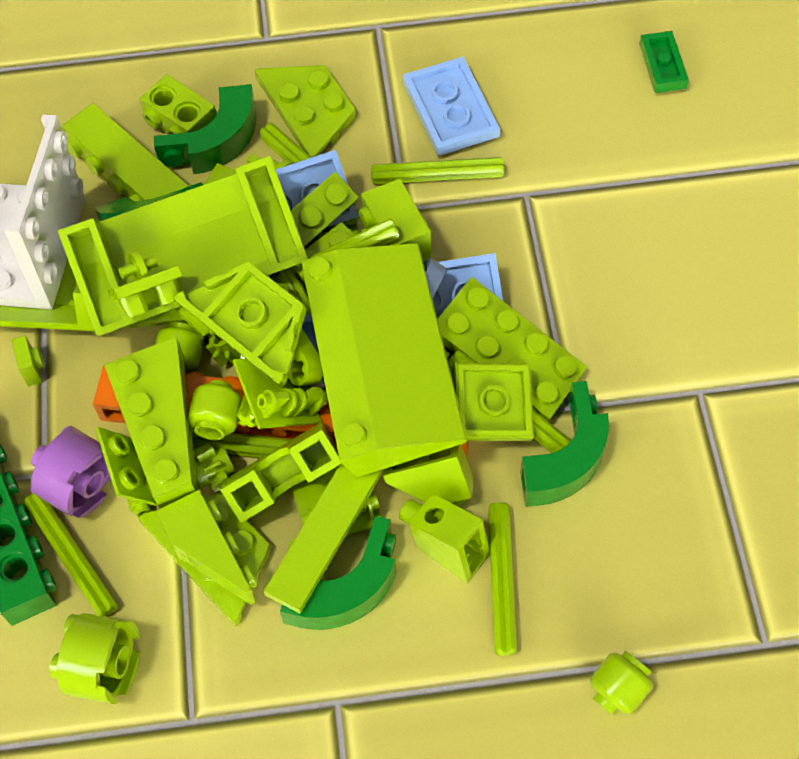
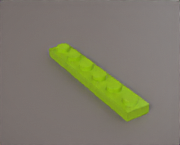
(310, 217)

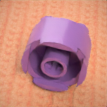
(70, 473)

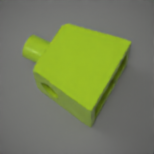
(448, 535)

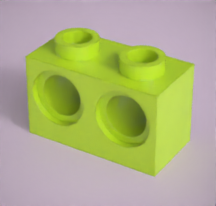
(175, 107)

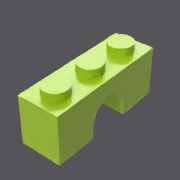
(268, 477)

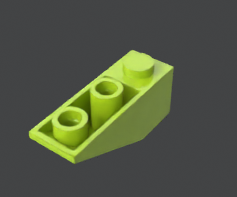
(199, 542)

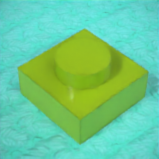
(28, 360)

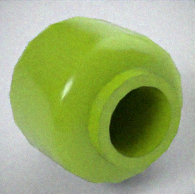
(189, 341)
(214, 410)
(621, 683)

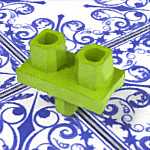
(130, 294)

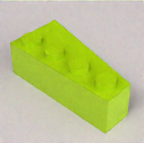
(156, 410)

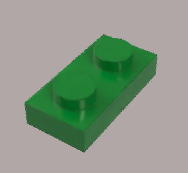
(663, 61)

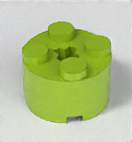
(96, 657)

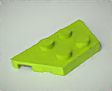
(308, 104)
(251, 317)
(252, 547)

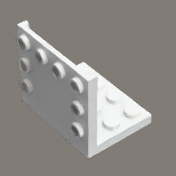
(29, 221)

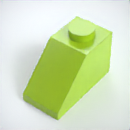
(439, 474)

